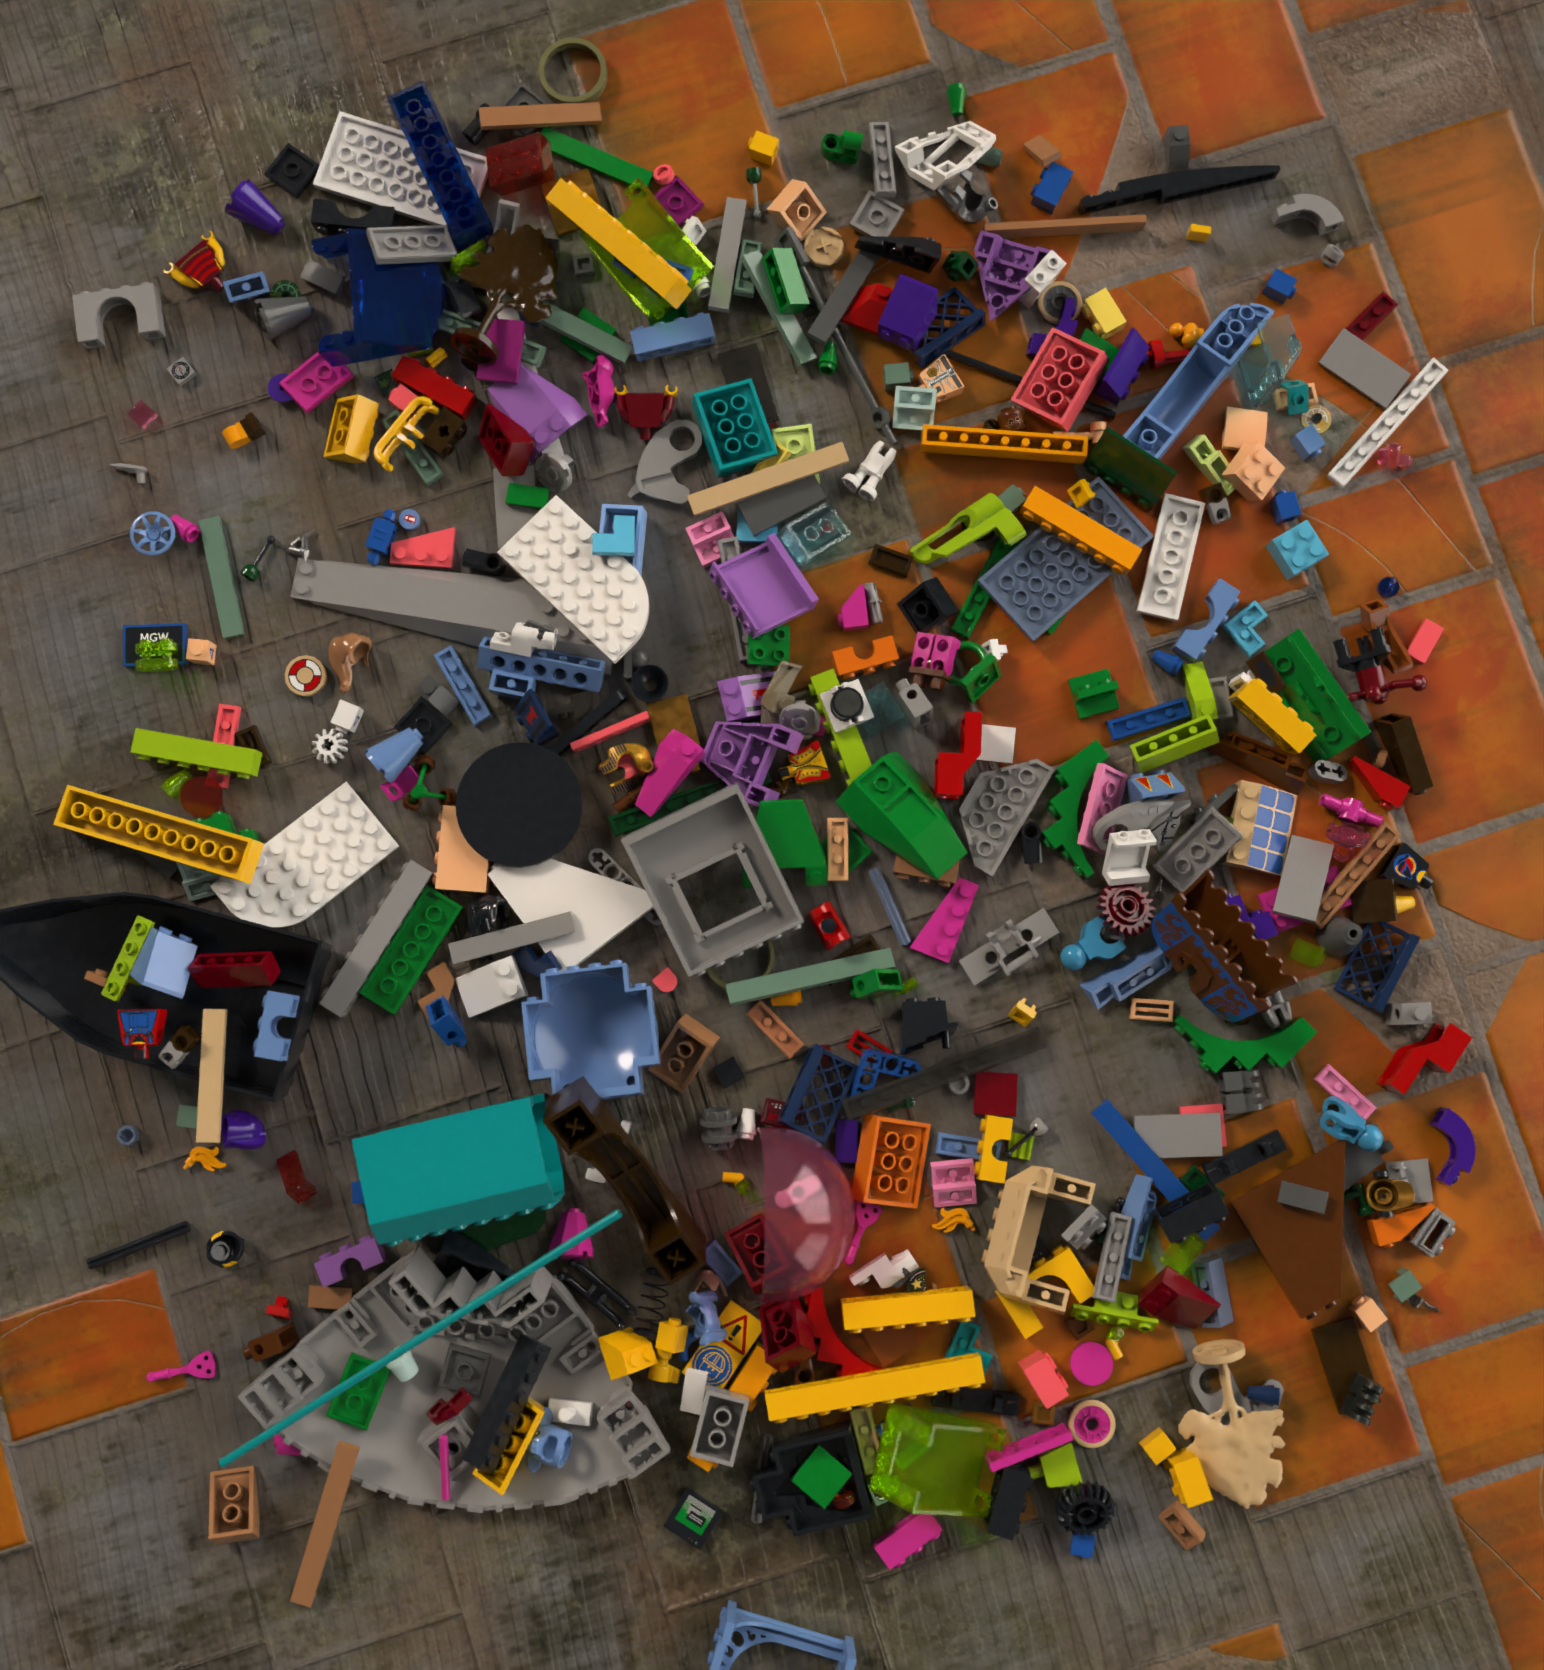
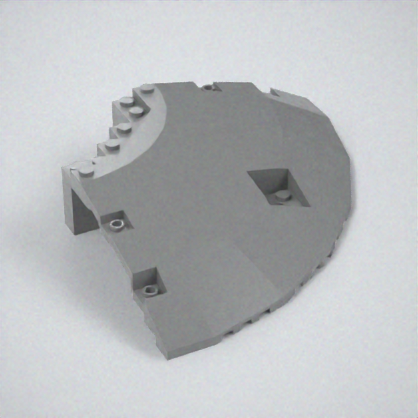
(402, 1443)

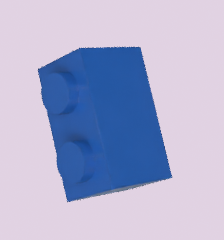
(1052, 187)

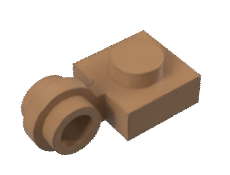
(99, 977)

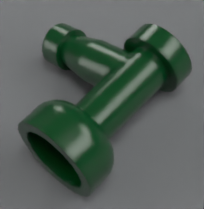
(1358, 1192)

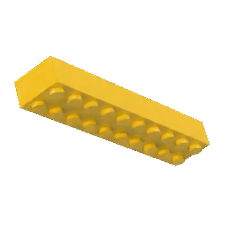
(159, 834)

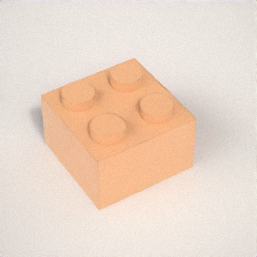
(1253, 471)

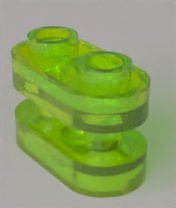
(164, 647)

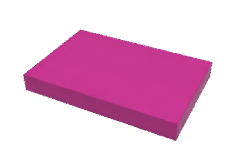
(315, 382)

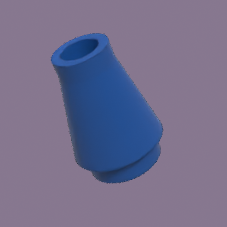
(1168, 662)

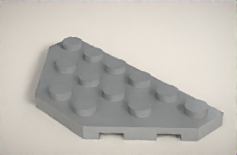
(999, 808)

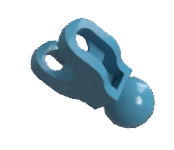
(1089, 946)
(1350, 1125)

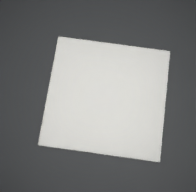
(997, 743)

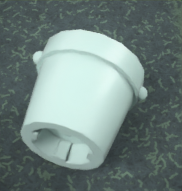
(404, 1366)

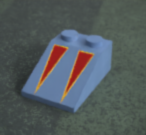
(1156, 786)

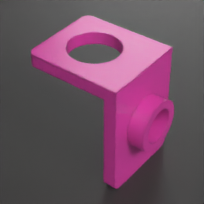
(404, 783)

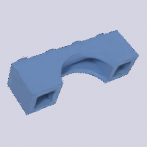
(1219, 600)

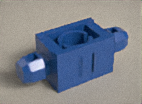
(381, 536)

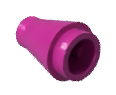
(187, 530)

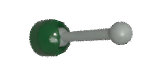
(754, 176)

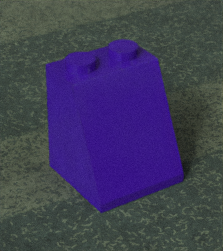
(908, 313)

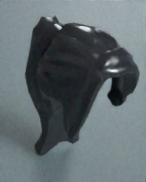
(483, 914)

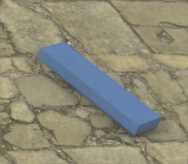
(463, 685)

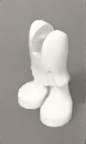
(873, 466)

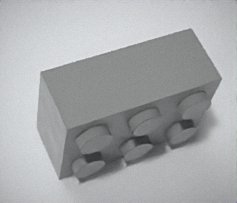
(720, 1425)

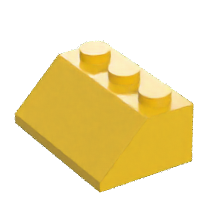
(351, 429)

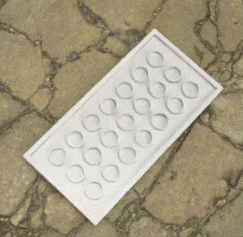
(378, 168)

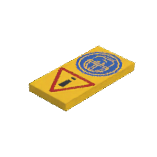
(723, 1357)

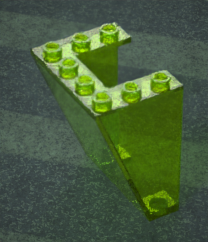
(663, 234)
(933, 1461)

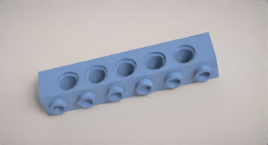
(551, 661)

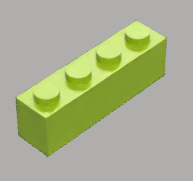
(1174, 743)

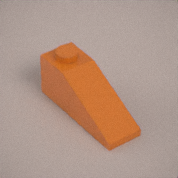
(1388, 1231)

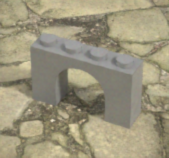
(92, 308)

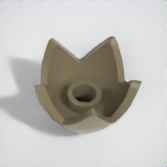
(707, 1281)

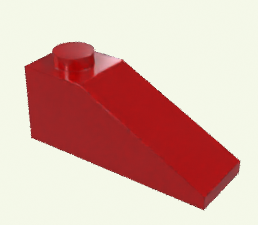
(1381, 786)

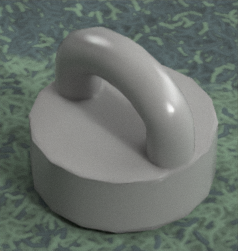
(1333, 253)

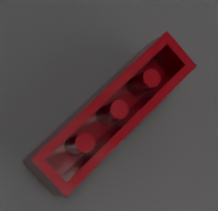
(234, 969)

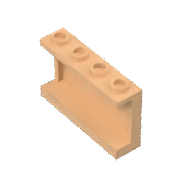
(457, 862)

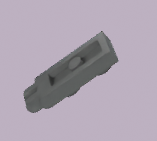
(1215, 801)

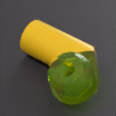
(739, 1181)
(1112, 1340)

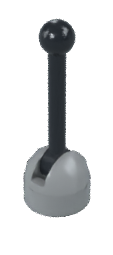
(1037, 1128)

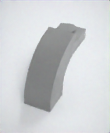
(1311, 208)

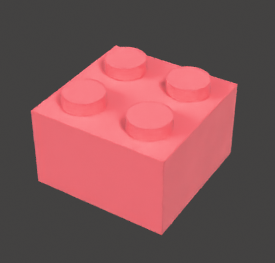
(1046, 1383)

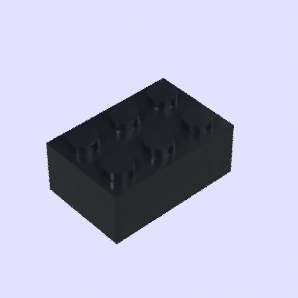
(1191, 1212)
(1008, 1500)

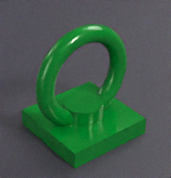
(980, 676)

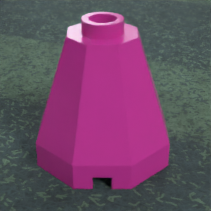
(571, 1224)

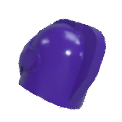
(242, 1130)

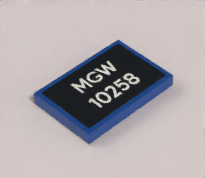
(134, 633)

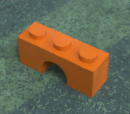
(848, 664)

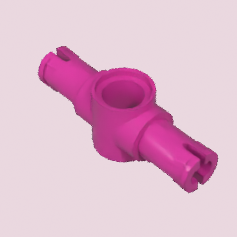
(1350, 810)

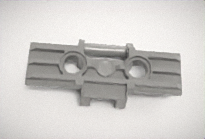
(1005, 941)

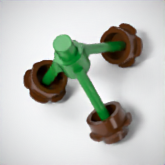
(413, 799)

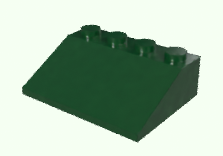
(1129, 469)

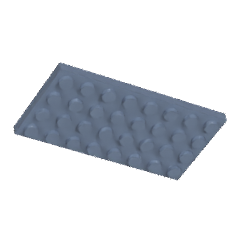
(1049, 576)

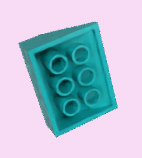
(733, 427)

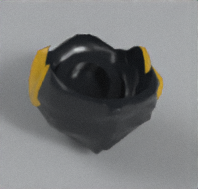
(225, 1249)

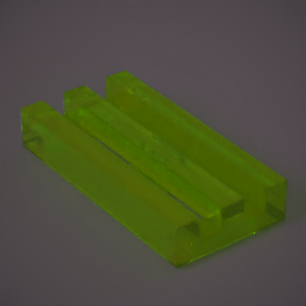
(467, 257)

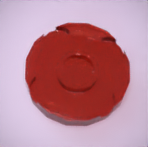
(201, 796)

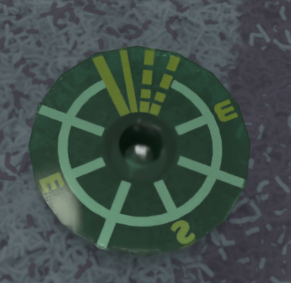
(285, 289)

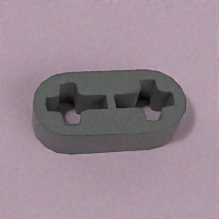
(1327, 768)

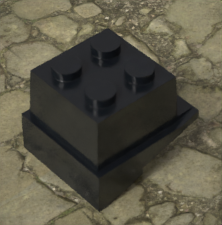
(924, 1023)

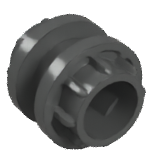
(719, 1128)

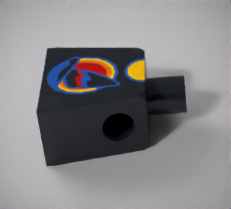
(1406, 868)

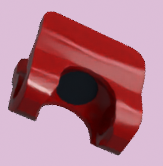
(828, 925)

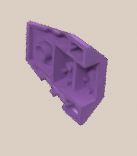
(537, 407)

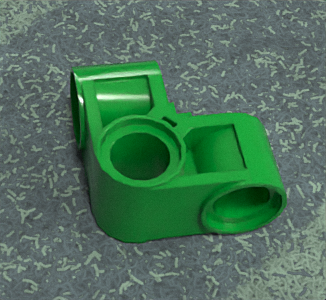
(845, 147)

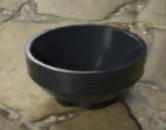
(647, 673)

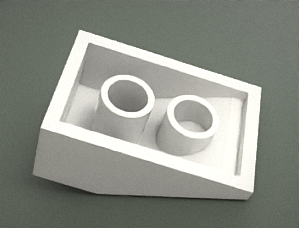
(491, 986)

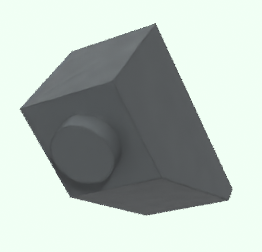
(1177, 148)

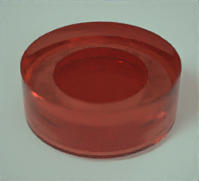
(843, 1499)

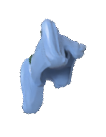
(705, 1317)

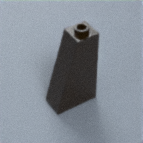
(1404, 751)

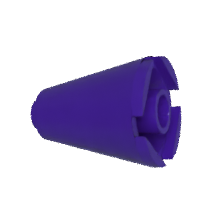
(254, 208)

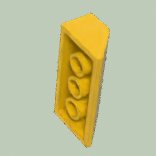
(1272, 716)
(515, 1449)

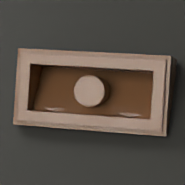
(1182, 1525)

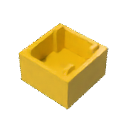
(1187, 1477)

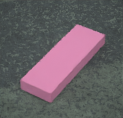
(1338, 1086)

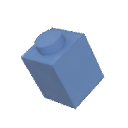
(1308, 443)

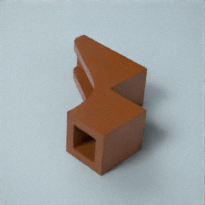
(1376, 615)

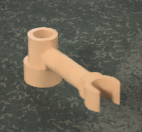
(1095, 433)

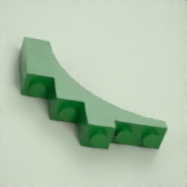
(1065, 806)
(1276, 1047)

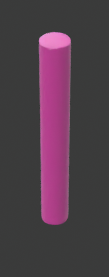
(444, 1467)

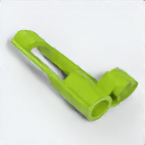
(980, 519)

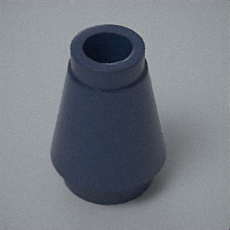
(1264, 1394)

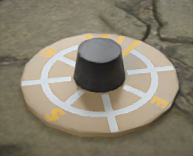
(1318, 416)

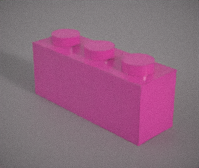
(907, 1538)

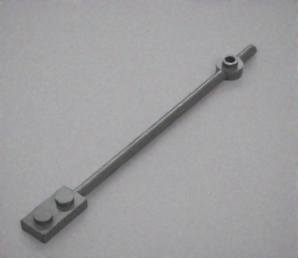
(879, 415)

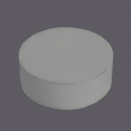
(960, 1086)

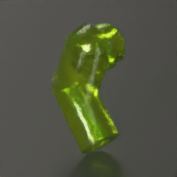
(908, 985)

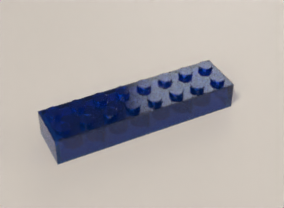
(440, 164)

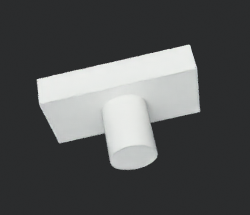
(571, 1411)

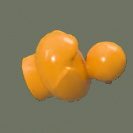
(1190, 333)

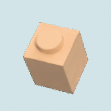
(201, 652)
(1367, 1313)

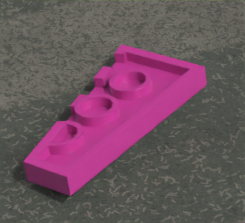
(945, 925)

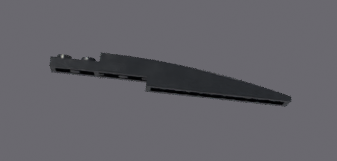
(1177, 186)

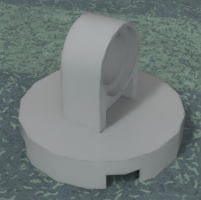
(555, 471)
(800, 718)

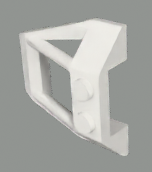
(922, 170)

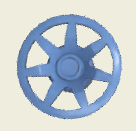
(153, 534)

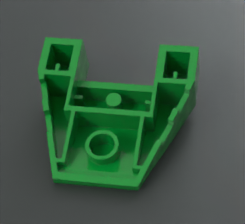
(791, 839)

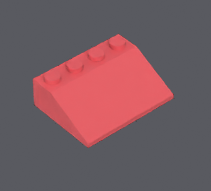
(1060, 379)

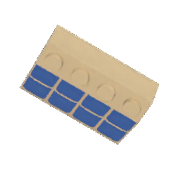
(1265, 821)

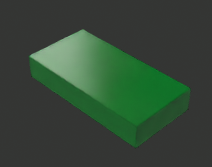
(527, 496)

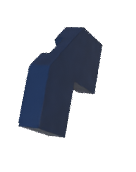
(532, 964)

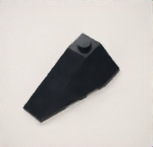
(910, 251)
(461, 1251)

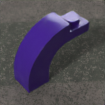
(1460, 1143)

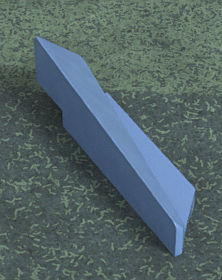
(1126, 977)
(1139, 1206)

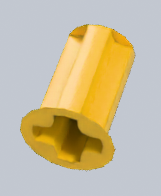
(436, 357)

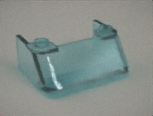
(1268, 364)

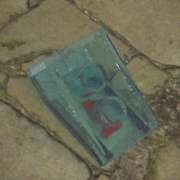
(813, 534)

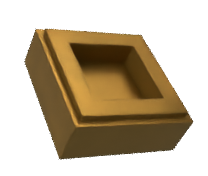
(1041, 1415)

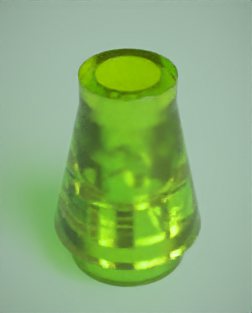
(174, 783)

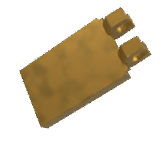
(673, 714)

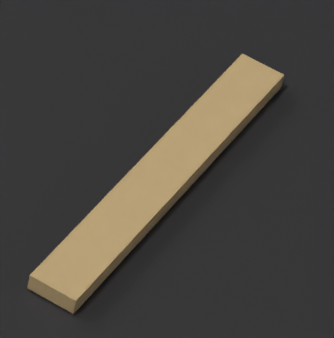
(768, 479)

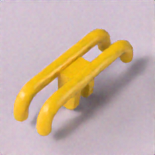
(401, 429)

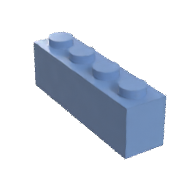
(672, 336)

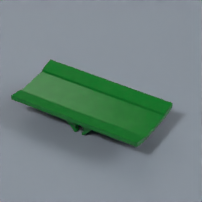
(1316, 697)

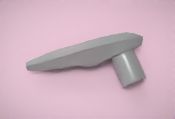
(139, 470)

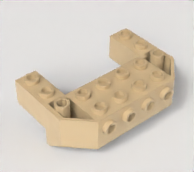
(1017, 1231)

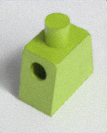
(1057, 1467)

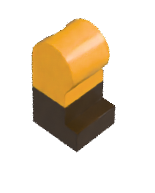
(243, 431)

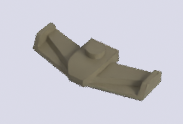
(776, 695)

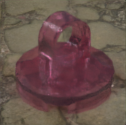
(1348, 836)

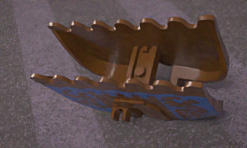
(1236, 970)

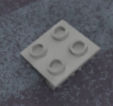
(1414, 1172)

